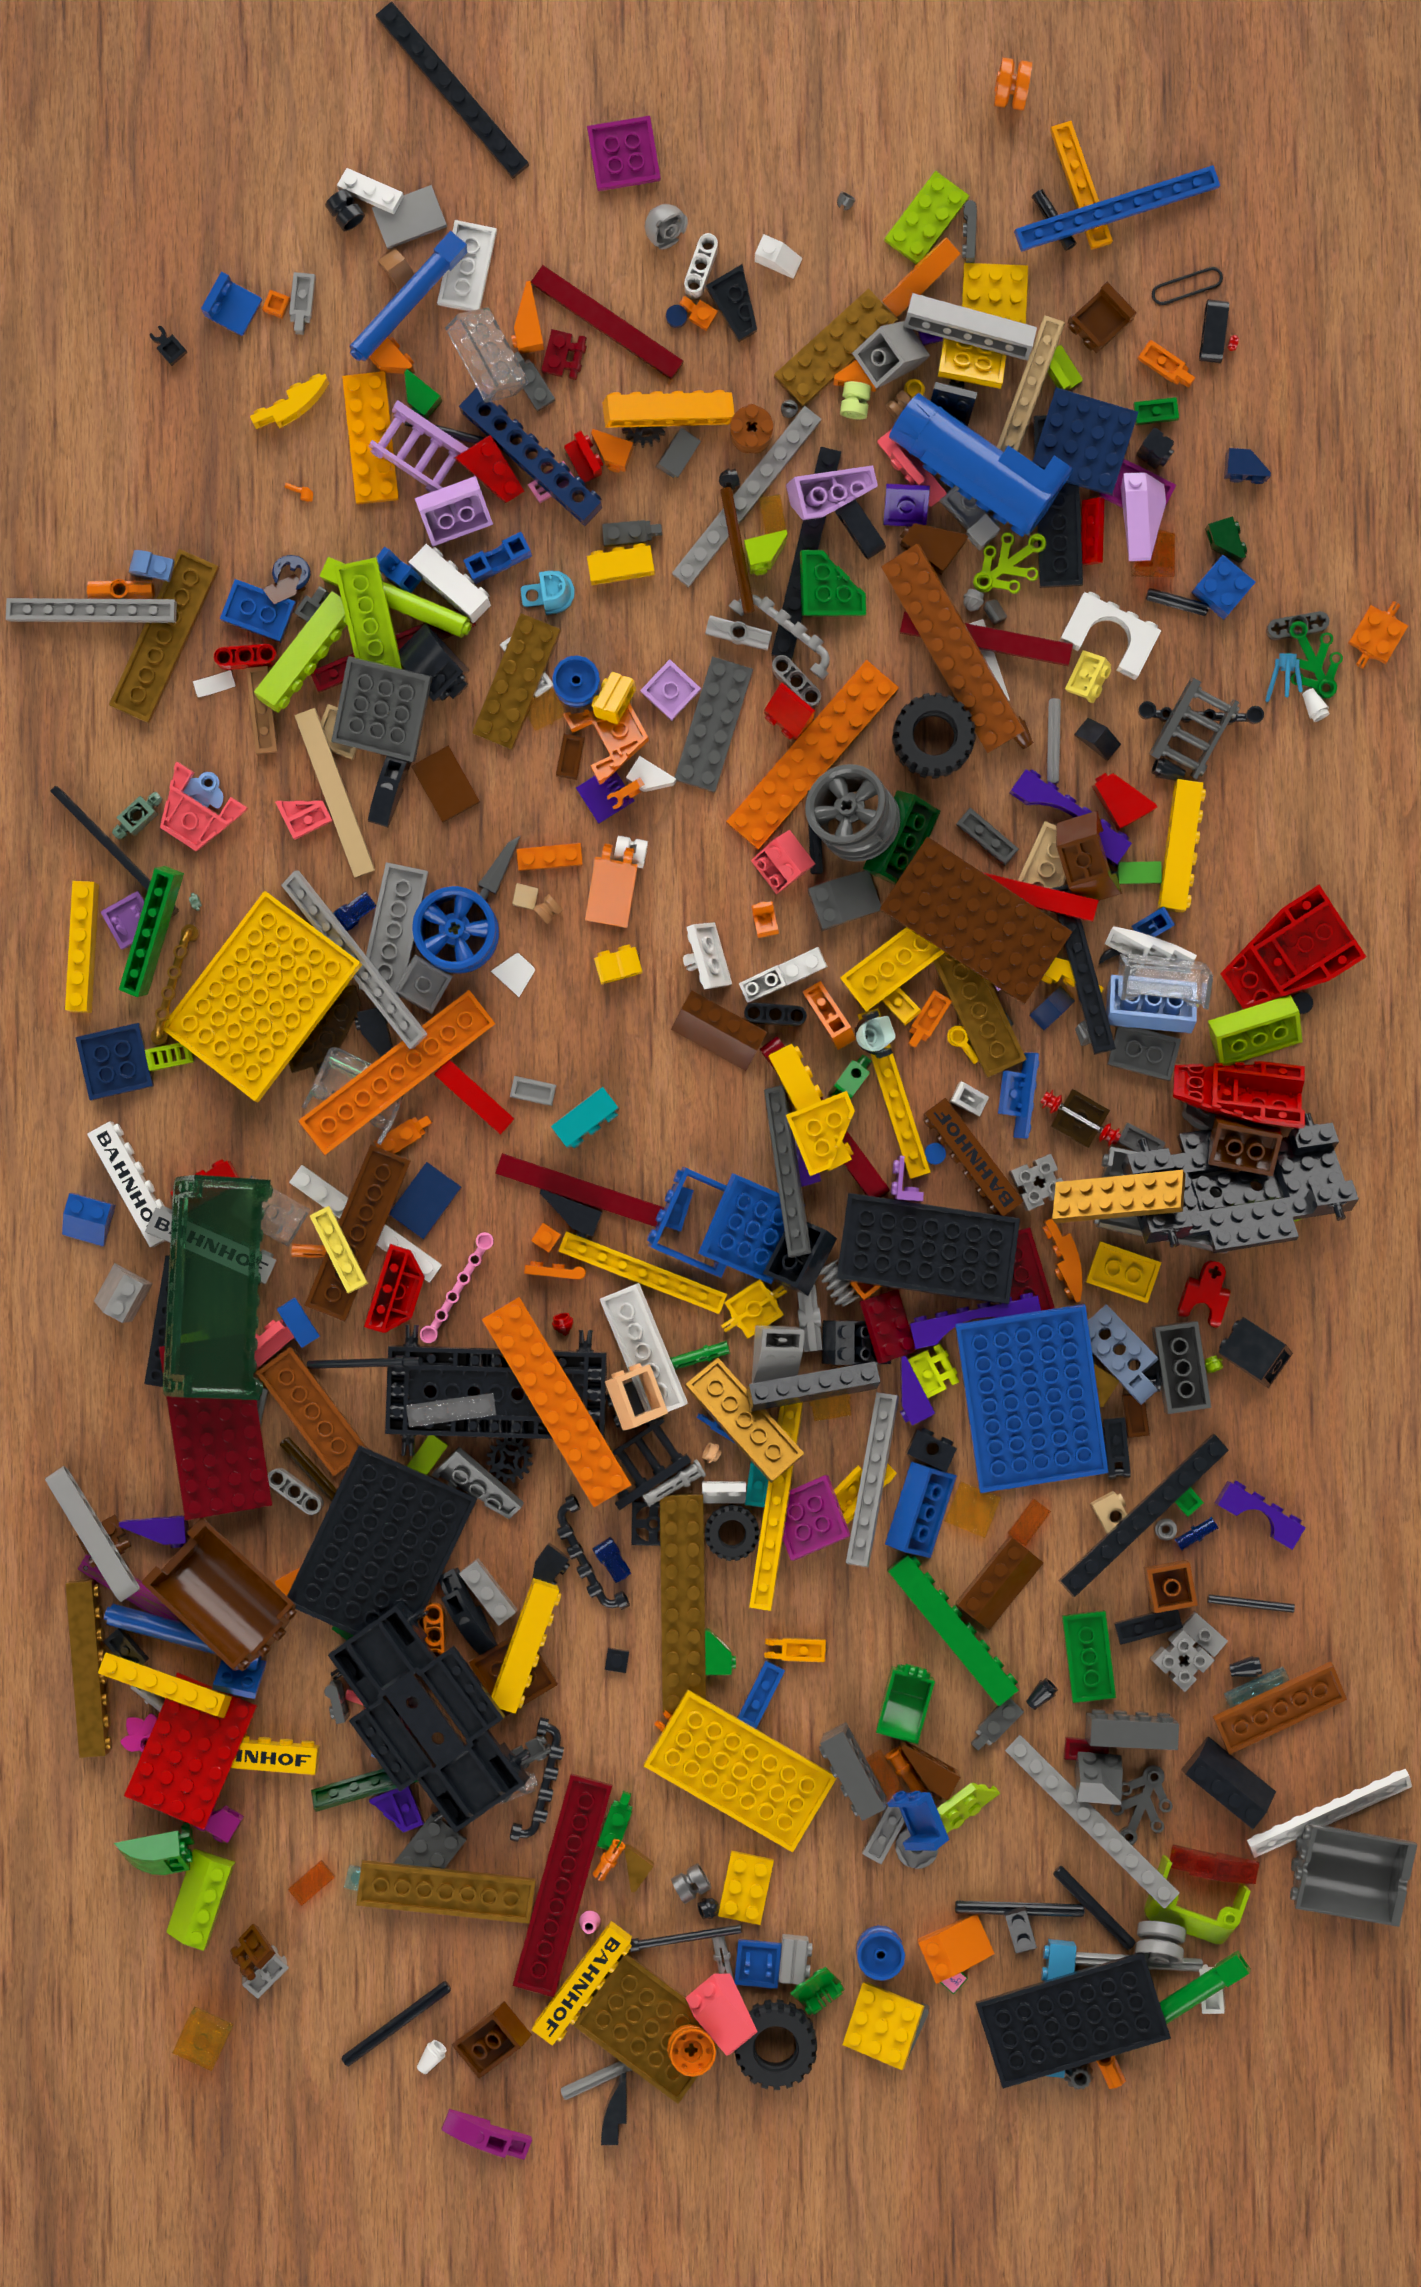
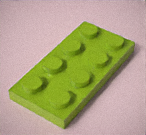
(926, 218)

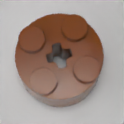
(751, 417)

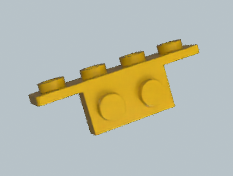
(848, 1490)

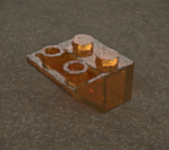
(1162, 560)

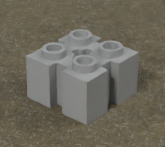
(1025, 1176)
(1195, 1658)

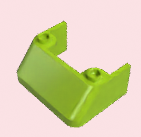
(1197, 1924)

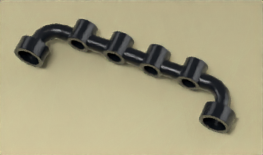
(1253, 715)
(576, 1551)
(545, 1794)

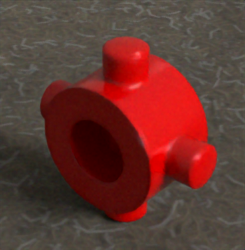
(1233, 342)

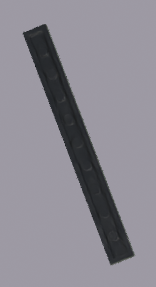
(452, 90)
(808, 540)
(1143, 1515)

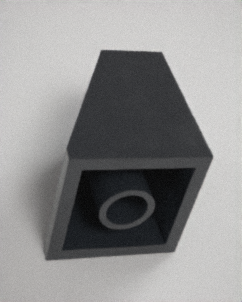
(1255, 1351)

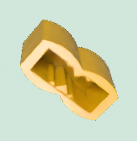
(617, 965)

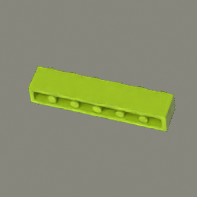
(303, 654)

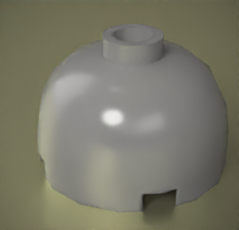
(664, 225)

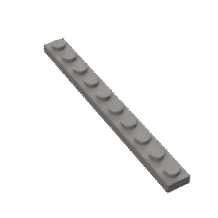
(747, 495)
(367, 976)
(1092, 1822)

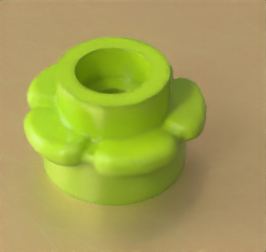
(1213, 1364)

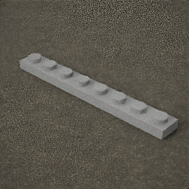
(91, 610)
(872, 1480)

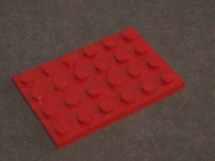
(189, 1758)

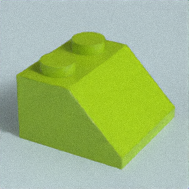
(763, 551)

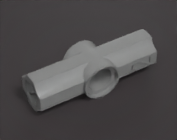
(724, 629)
(810, 1320)

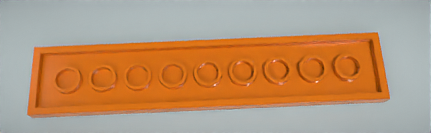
(812, 754)
(395, 1073)
(556, 1402)

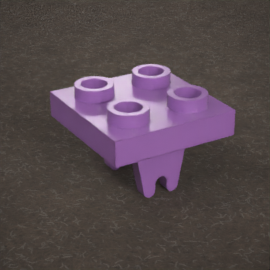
(123, 918)

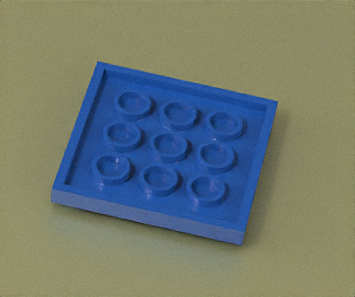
(745, 1227)

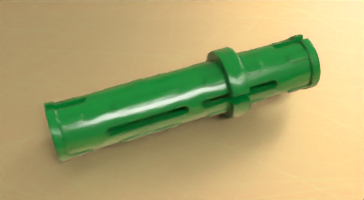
(706, 1353)

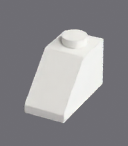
(777, 256)
(651, 775)

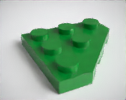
(827, 588)

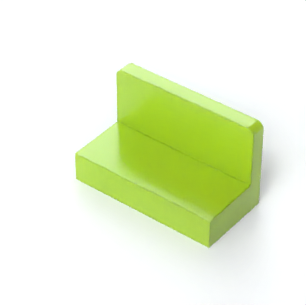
(1063, 370)

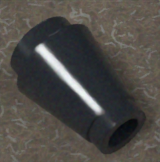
(1167, 770)
(1246, 1668)
(1042, 1693)

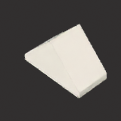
(969, 1098)

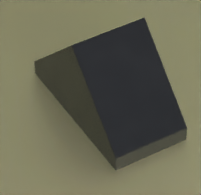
(1098, 738)

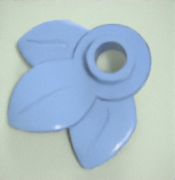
(204, 794)

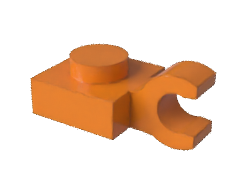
(701, 314)
(631, 789)

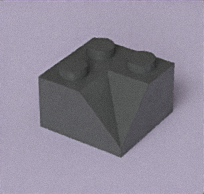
(1098, 1778)

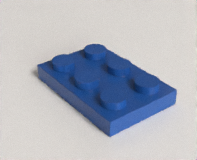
(254, 611)

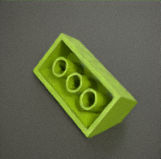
(1256, 1031)
(200, 1899)

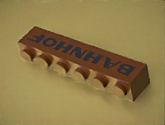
(973, 1157)

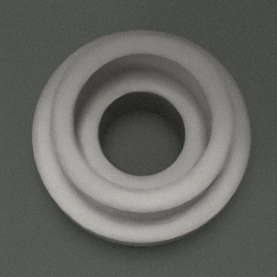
(1172, 1529)

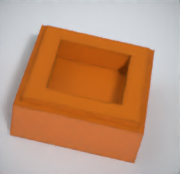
(276, 304)

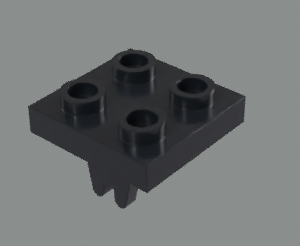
(954, 400)

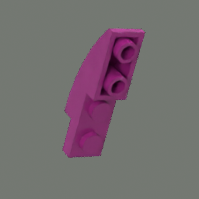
(484, 2136)

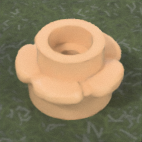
(711, 1453)

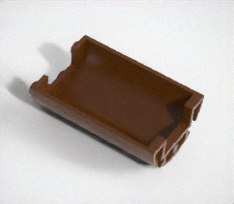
(222, 1597)

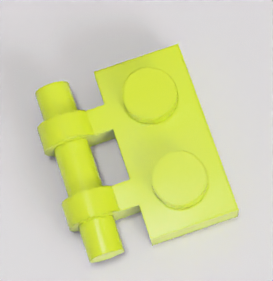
(927, 1373)

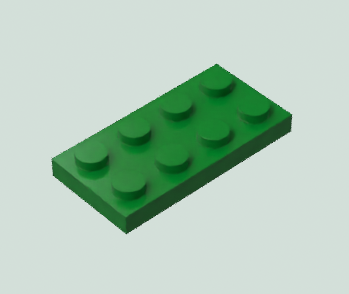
(1088, 1656)

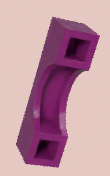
(223, 1824)

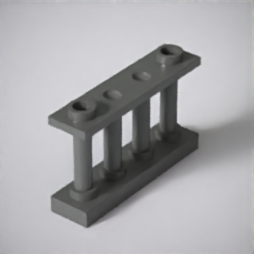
(1183, 710)

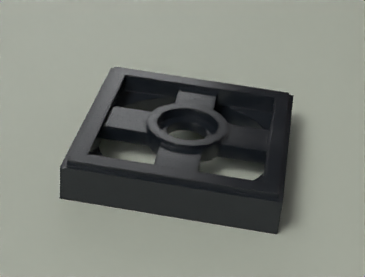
(644, 1523)

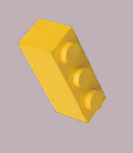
(620, 564)

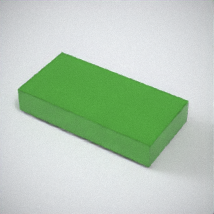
(1139, 872)

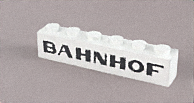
(127, 1175)

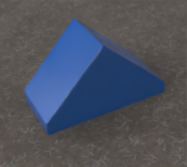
(1154, 923)

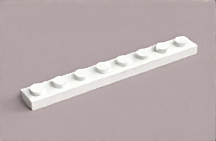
(327, 1195)
(1331, 1812)

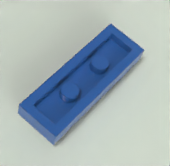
(760, 1694)

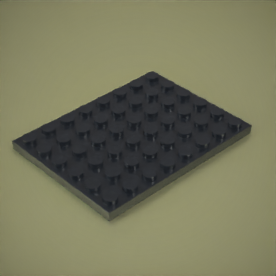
(379, 1543)

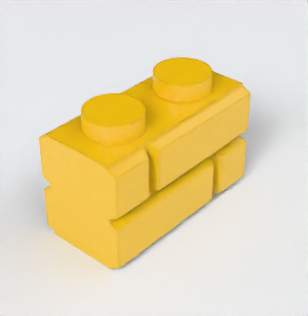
(614, 697)

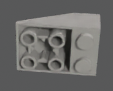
(776, 1352)

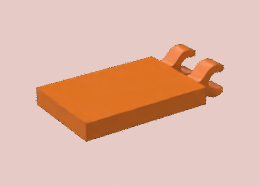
(612, 888)

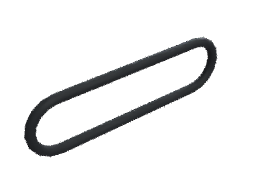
(1189, 294)

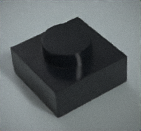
(616, 1660)

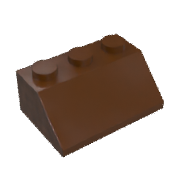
(1244, 1145)

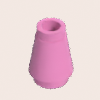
(589, 1917)

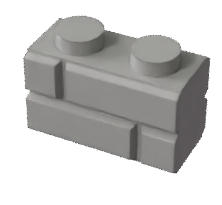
(794, 1959)

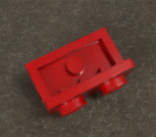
(583, 459)

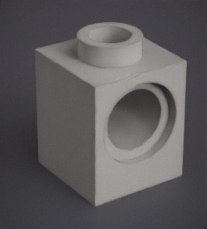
(983, 531)

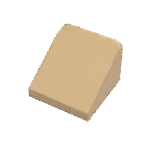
(525, 896)

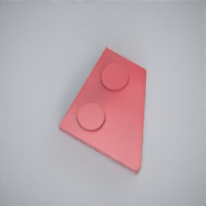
(303, 816)

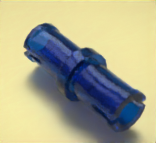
(1196, 1533)

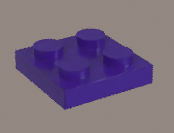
(906, 504)

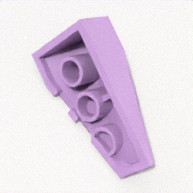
(825, 492)
(1143, 510)

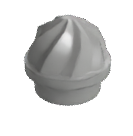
(973, 599)

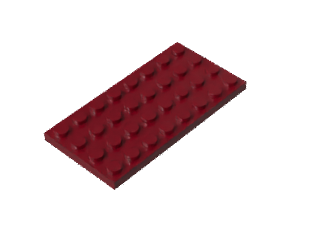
(218, 1454)

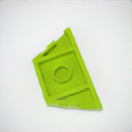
(965, 1804)

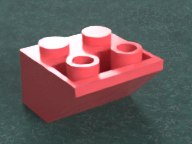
(783, 861)

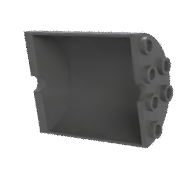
(1352, 1874)

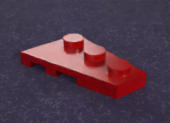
(491, 468)

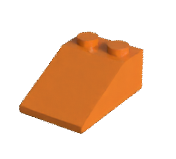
(955, 1947)

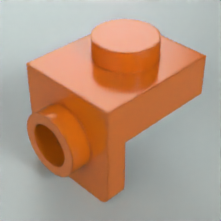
(765, 919)

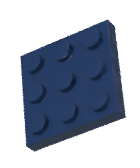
(114, 1061)

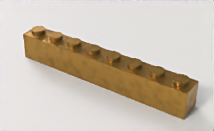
(86, 1660)

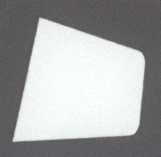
(515, 973)

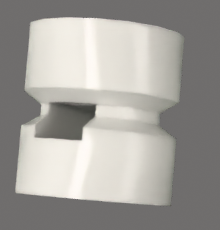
(638, 845)

